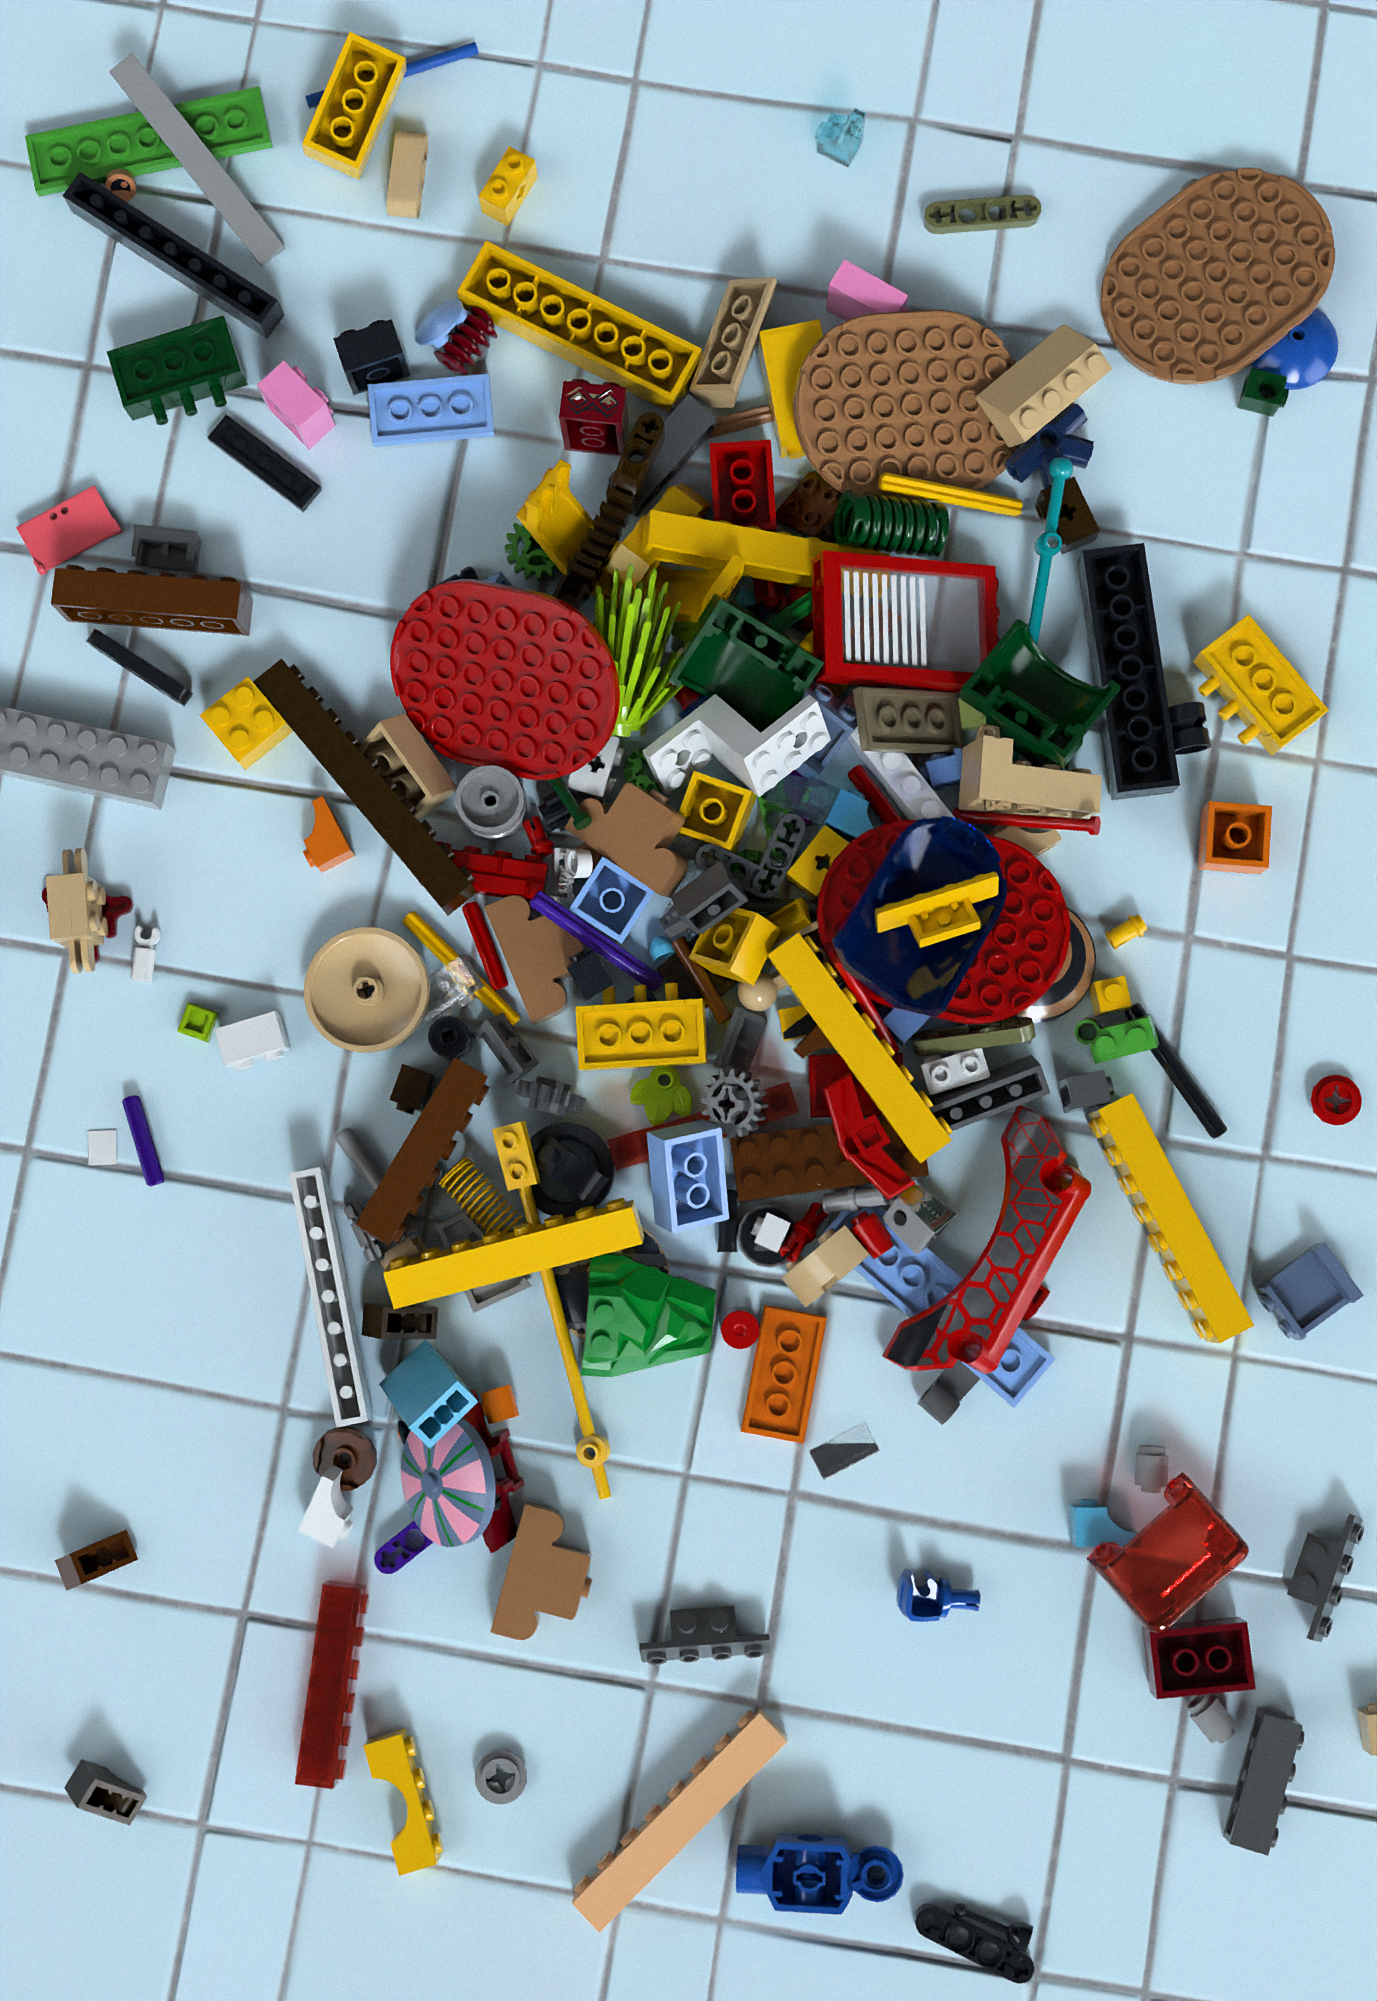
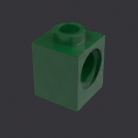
(1253, 400)

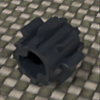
(554, 812)

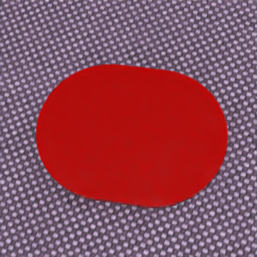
(505, 678)
(1019, 953)

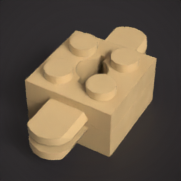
(76, 910)

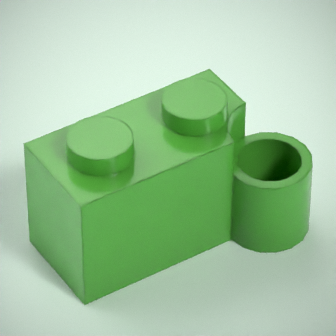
(1120, 1038)

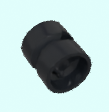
(1188, 728)
(450, 1038)

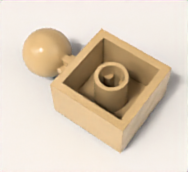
(766, 987)

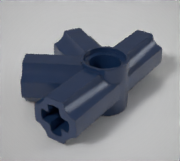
(1064, 445)

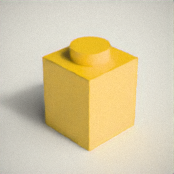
(1109, 996)

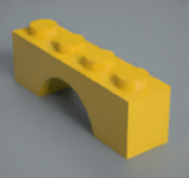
(392, 1760)

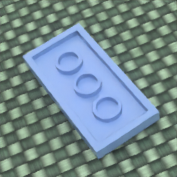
(431, 410)

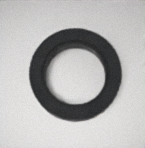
(602, 1154)

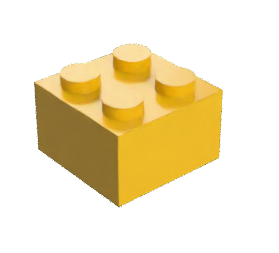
(246, 723)
(715, 811)
(736, 946)

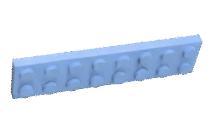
(924, 1279)

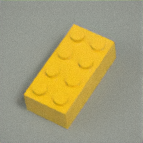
(354, 105)

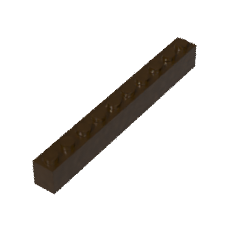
(365, 787)

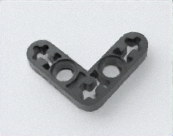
(755, 871)

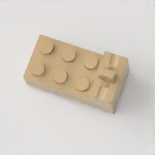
(1001, 786)

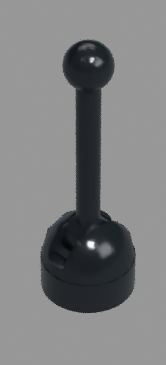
(1017, 1933)

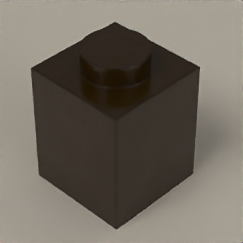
(412, 1089)

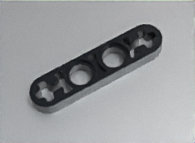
(139, 667)
(971, 1948)

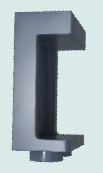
(840, 723)
(1308, 1291)

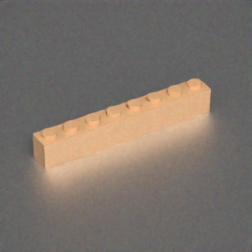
(679, 1819)

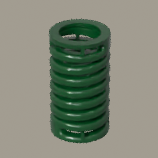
(871, 509)

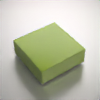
(198, 1022)

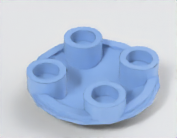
(439, 322)

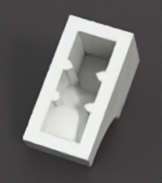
(328, 1512)

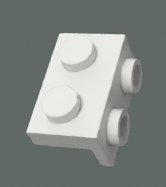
(953, 1071)

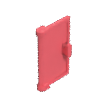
(69, 530)

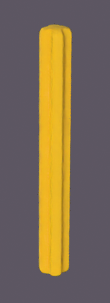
(950, 494)
(447, 955)

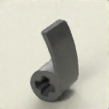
(947, 1391)

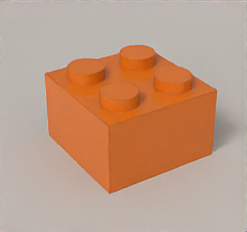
(1234, 837)

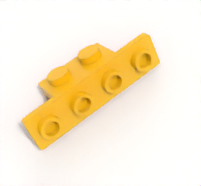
(939, 912)

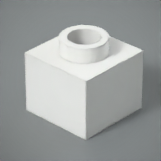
(770, 1231)

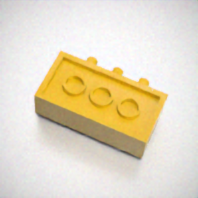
(1258, 686)
(641, 1032)

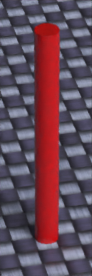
(866, 1005)

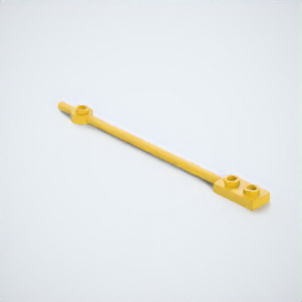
(520, 1173)

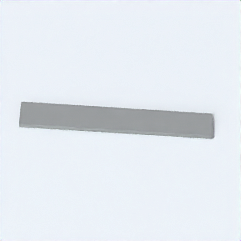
(197, 159)

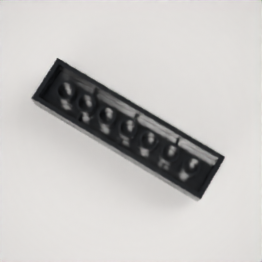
(1127, 650)

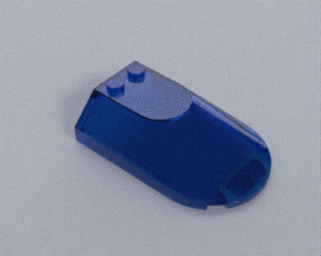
(891, 962)

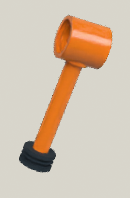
(496, 1406)

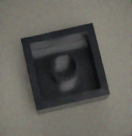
(371, 355)

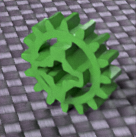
(529, 557)

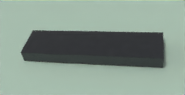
(264, 463)

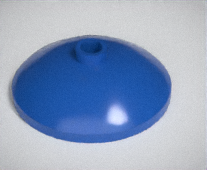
(1303, 360)

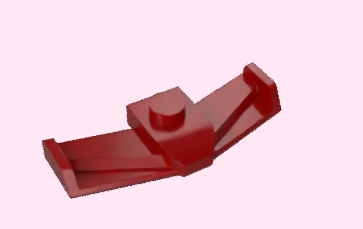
(863, 1139)

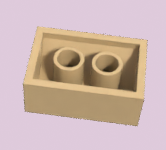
(409, 764)

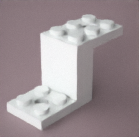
(751, 756)

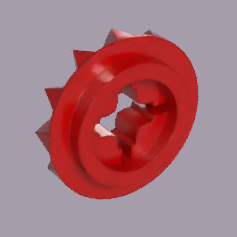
(1345, 1089)

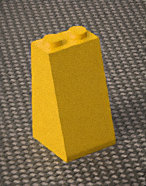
(780, 359)

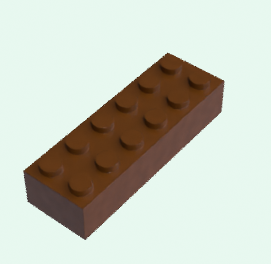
(152, 600)
(422, 1151)
(805, 1162)

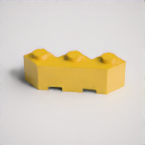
(678, 500)

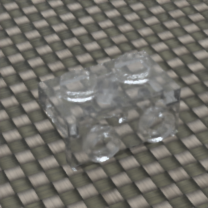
(450, 986)

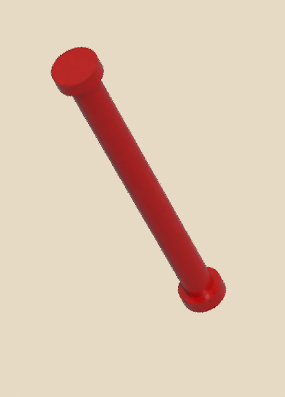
(1090, 825)

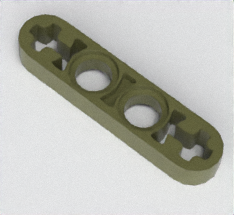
(982, 218)
(973, 1036)

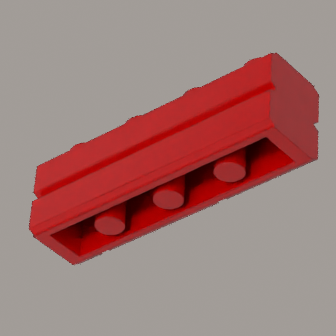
(501, 874)

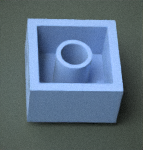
(611, 900)

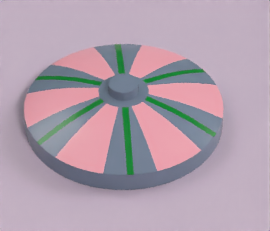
(449, 1485)

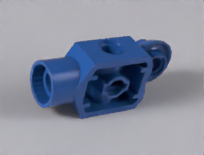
(815, 1873)

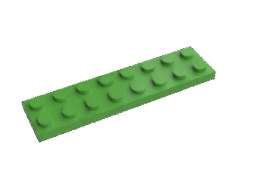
(224, 123)

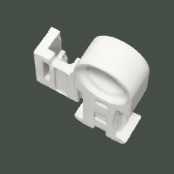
(577, 865)

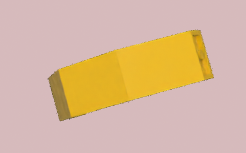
(562, 523)

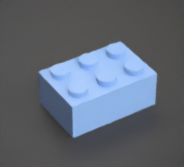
(687, 1175)

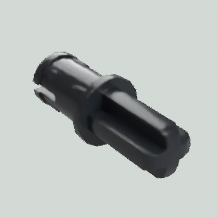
(728, 1228)

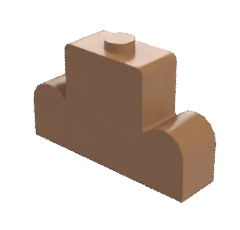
(637, 836)
(535, 955)
(540, 1575)

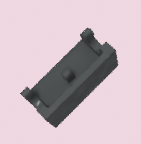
(166, 548)
(740, 1041)
(507, 1047)

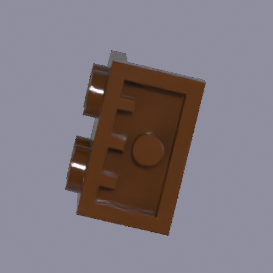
(812, 508)

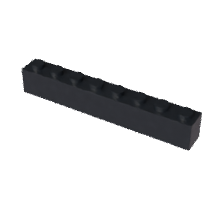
(173, 255)

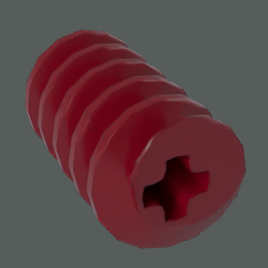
(466, 341)

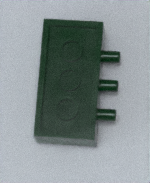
(177, 370)

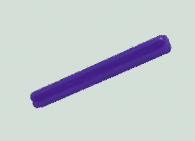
(596, 940)

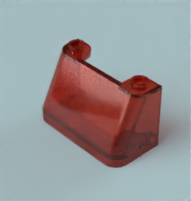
(1171, 1558)

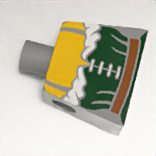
(917, 1217)

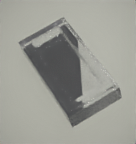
(844, 1450)

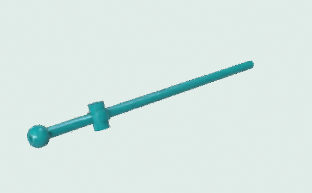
(1060, 470)

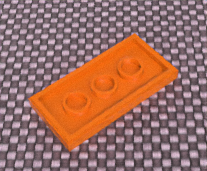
(783, 1374)

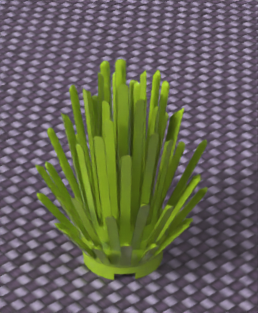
(632, 646)

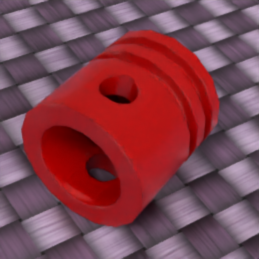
(740, 1329)

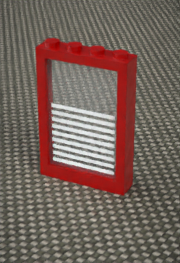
(901, 620)

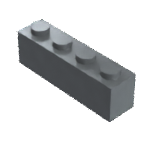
(684, 433)
(1003, 1090)
(1263, 1782)

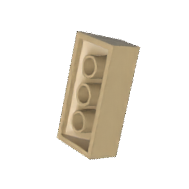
(732, 341)
(1042, 384)

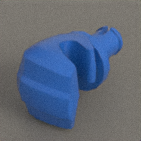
(933, 1599)

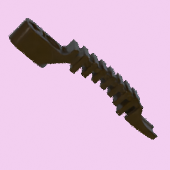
(614, 513)

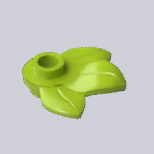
(659, 1099)

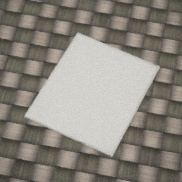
(102, 1147)

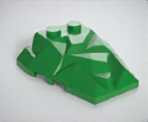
(642, 1317)

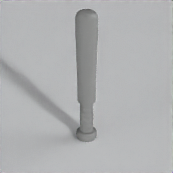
(366, 1166)

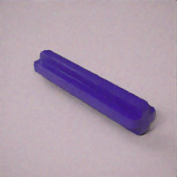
(143, 1140)

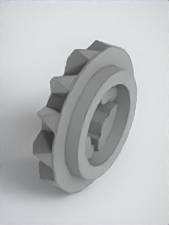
(493, 1790)

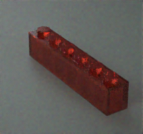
(330, 1684)

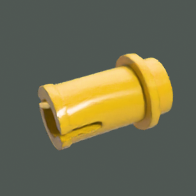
(1126, 931)

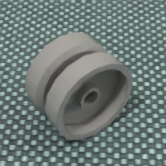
(493, 821)

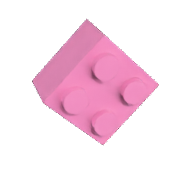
(296, 404)

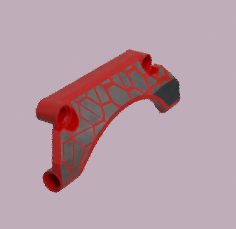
(989, 1303)

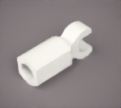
(144, 955)

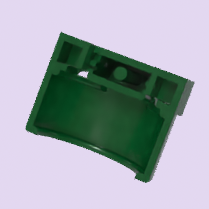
(739, 662)
(1035, 698)

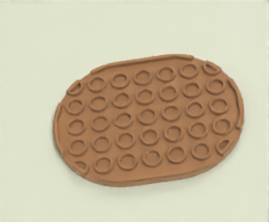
(1217, 276)
(901, 401)

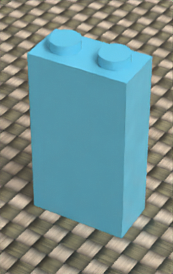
(428, 1393)

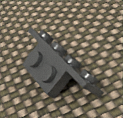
(1321, 1573)
(704, 1634)

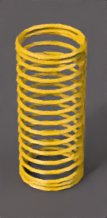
(455, 1174)

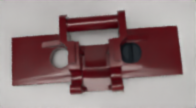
(502, 1525)

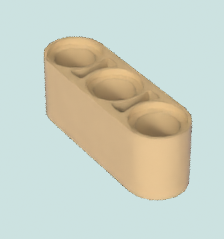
(407, 174)

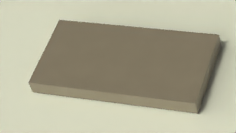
(908, 720)

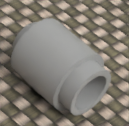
(1151, 1468)
(1211, 1718)

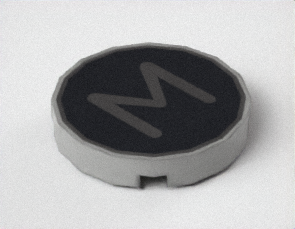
(755, 1253)

